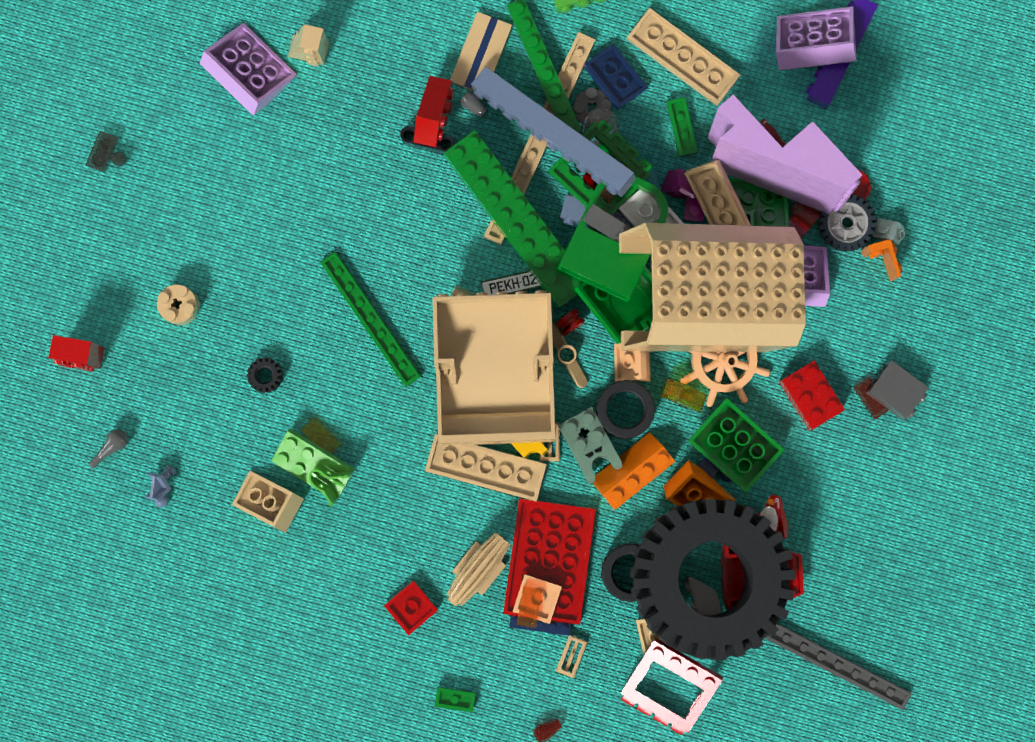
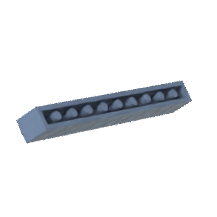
(554, 132)

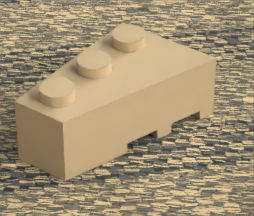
(309, 45)

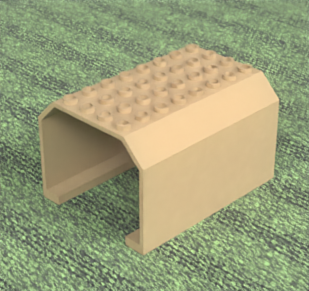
(720, 287)

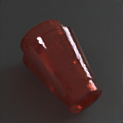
(546, 730)

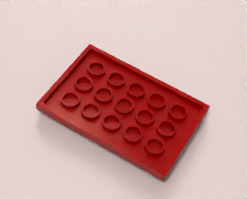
(555, 547)

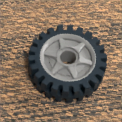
(851, 238)

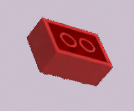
(433, 111)
(76, 353)
(811, 395)

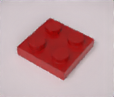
(411, 608)

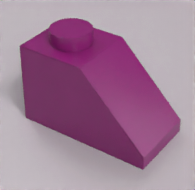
(677, 185)

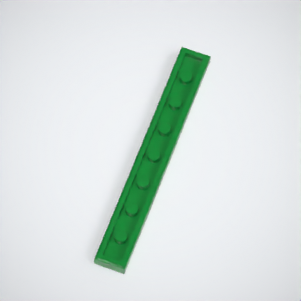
(370, 319)

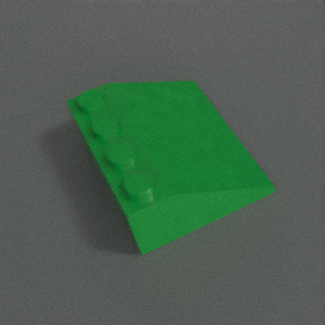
(735, 445)

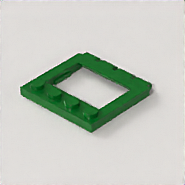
(614, 144)

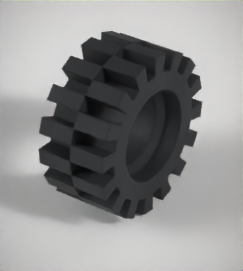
(253, 375)

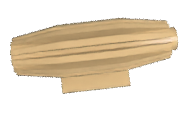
(478, 569)

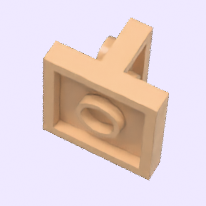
(631, 365)

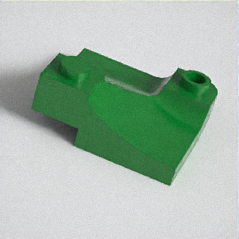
(761, 205)

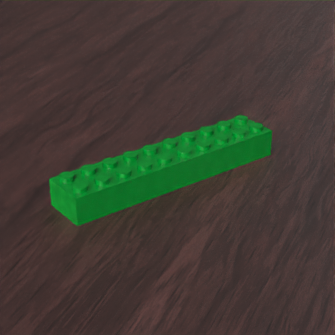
(512, 215)

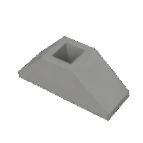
(704, 597)

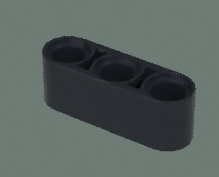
(410, 143)

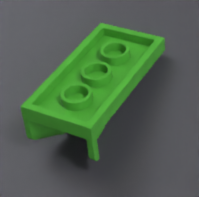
(313, 465)

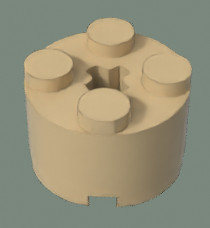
(168, 300)

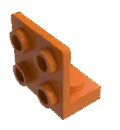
(888, 251)

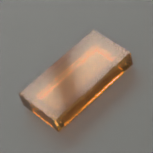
(529, 606)

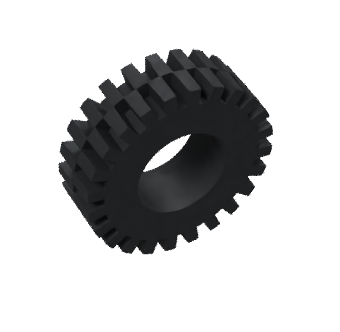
(764, 588)

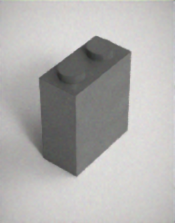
(897, 390)

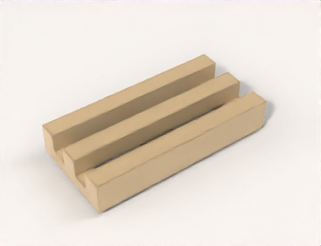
(550, 458)
(577, 640)

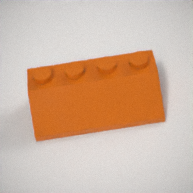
(639, 467)

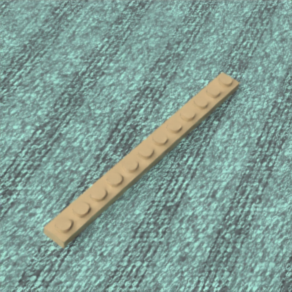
(534, 149)

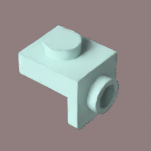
(889, 230)

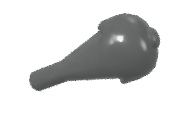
(116, 440)

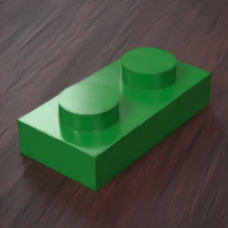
(455, 699)

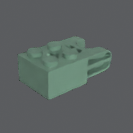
(593, 447)

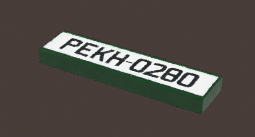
(511, 283)

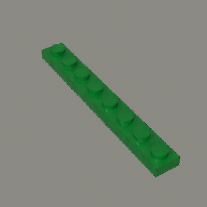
(542, 64)

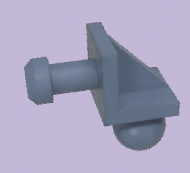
(160, 487)

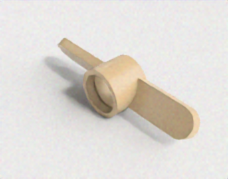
(572, 366)

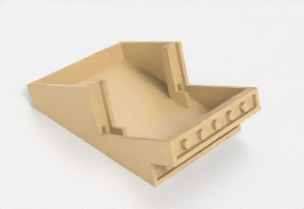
(494, 368)

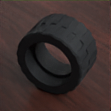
(648, 409)
(607, 568)

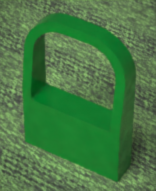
(597, 258)

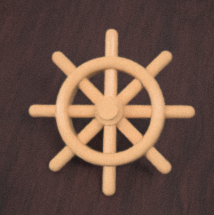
(724, 362)

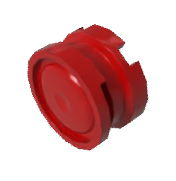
(570, 322)

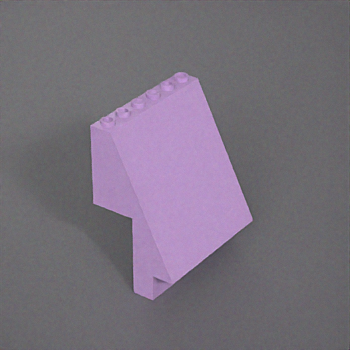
(803, 170)

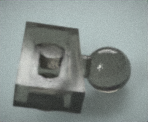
(104, 151)

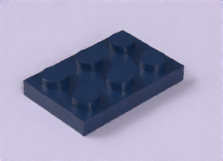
(615, 77)

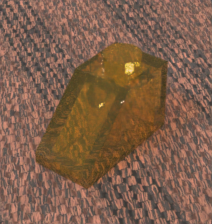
(683, 395)

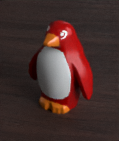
(775, 513)

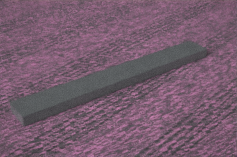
(840, 667)

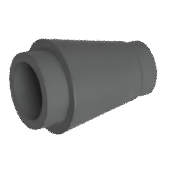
(473, 104)

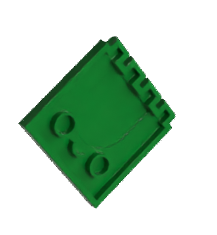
(618, 314)

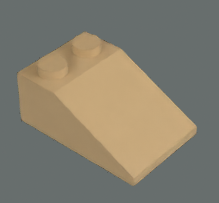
(267, 501)

